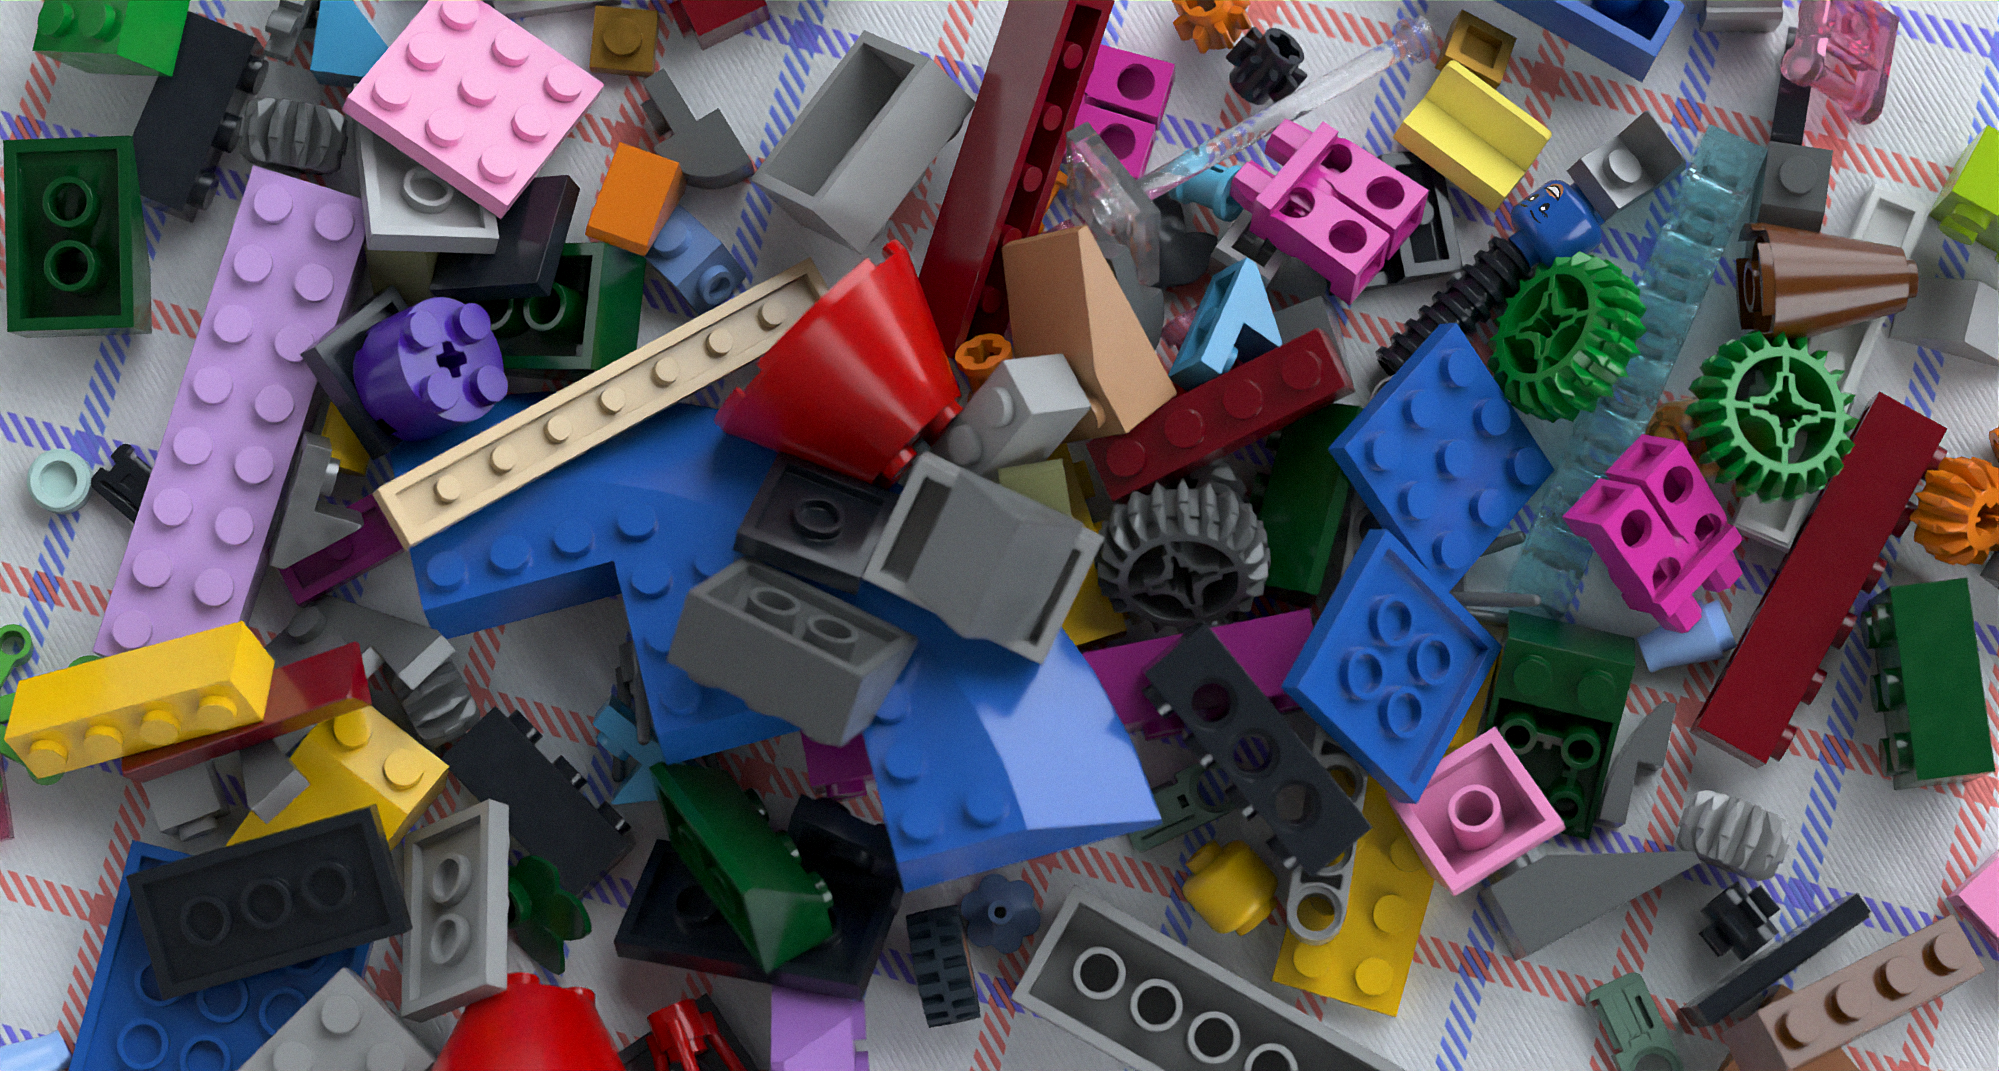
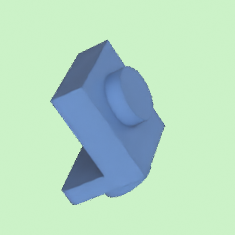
(694, 262)

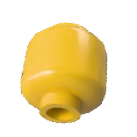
(1230, 886)

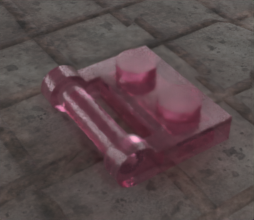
(1856, 34)

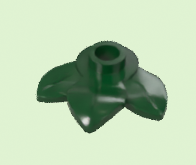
(544, 912)

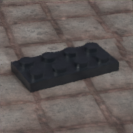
(269, 902)
(681, 927)

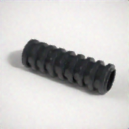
(1464, 301)

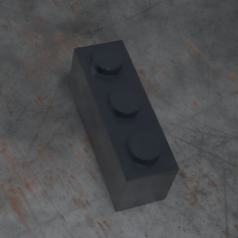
(196, 116)
(543, 798)

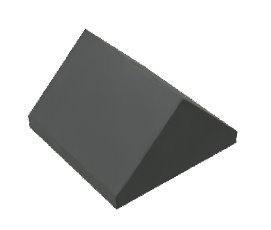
(992, 559)

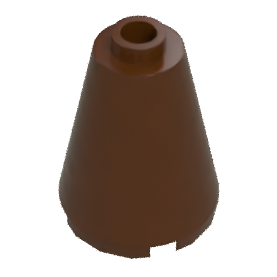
(1817, 281)

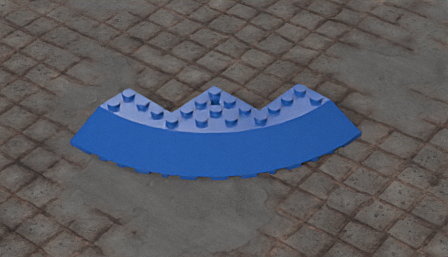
(970, 749)

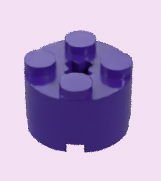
(430, 368)

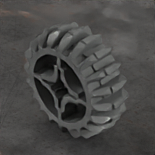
(1182, 557)

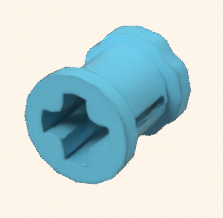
(1212, 191)

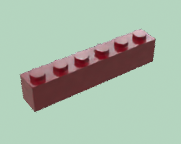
(1008, 160)
(1818, 583)

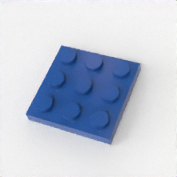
(1442, 456)
(1392, 666)

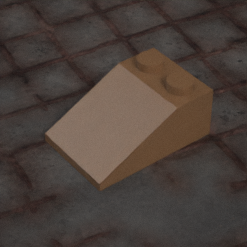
(1073, 306)

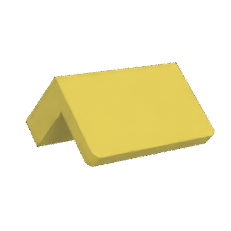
(1473, 135)

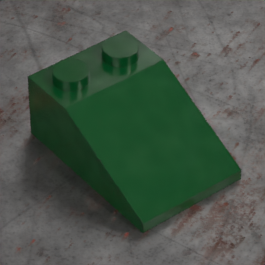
(75, 238)
(581, 324)

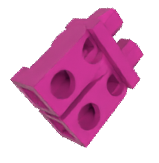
(1126, 104)
(1330, 205)
(1659, 531)

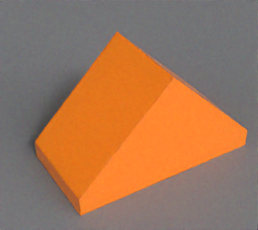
(636, 199)

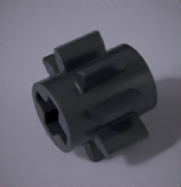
(1266, 66)
(1739, 921)

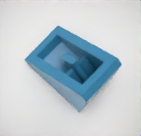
(344, 44)

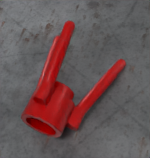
(681, 1034)

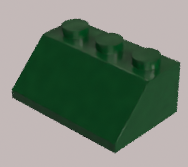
(1302, 503)
(743, 862)

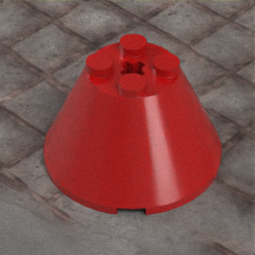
(853, 378)
(530, 1030)

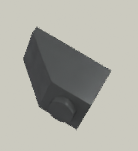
(1791, 187)

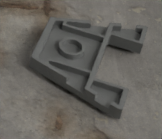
(328, 623)

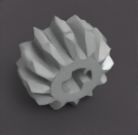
(1734, 835)

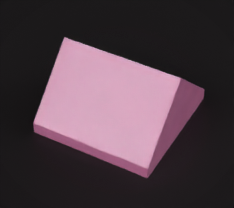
(1476, 814)

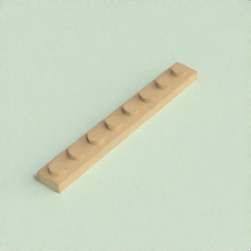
(597, 407)

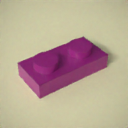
(345, 558)

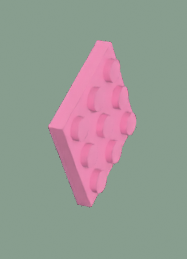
(473, 99)

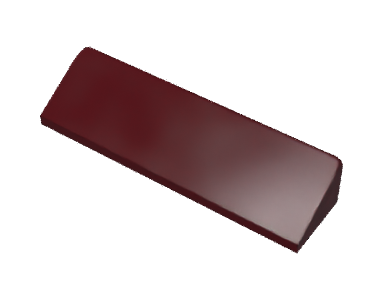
(297, 698)

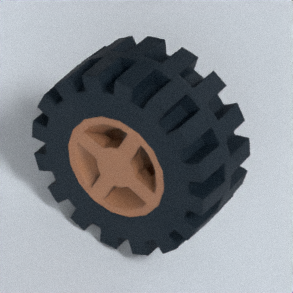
(943, 966)

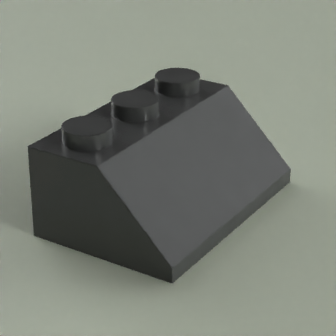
(789, 649)

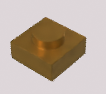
(624, 41)
(1477, 47)

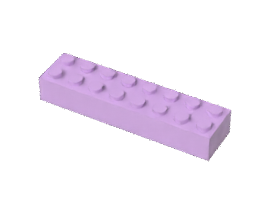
(238, 416)

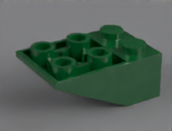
(1560, 708)

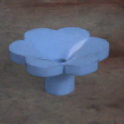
(1003, 933)

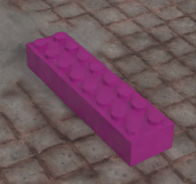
(1261, 646)

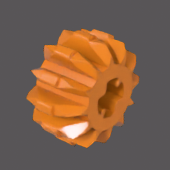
(1959, 511)

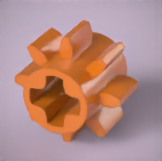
(1211, 22)

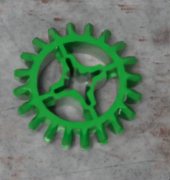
(1566, 337)
(1749, 440)

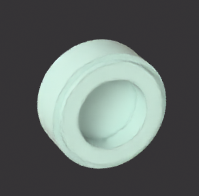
(60, 481)

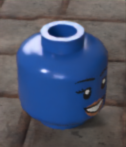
(1555, 223)

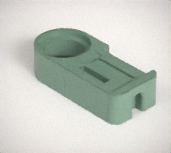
(1179, 810)
(1633, 1022)

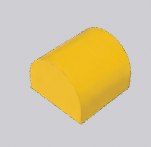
(345, 444)

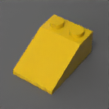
(357, 764)

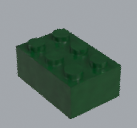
(1928, 684)

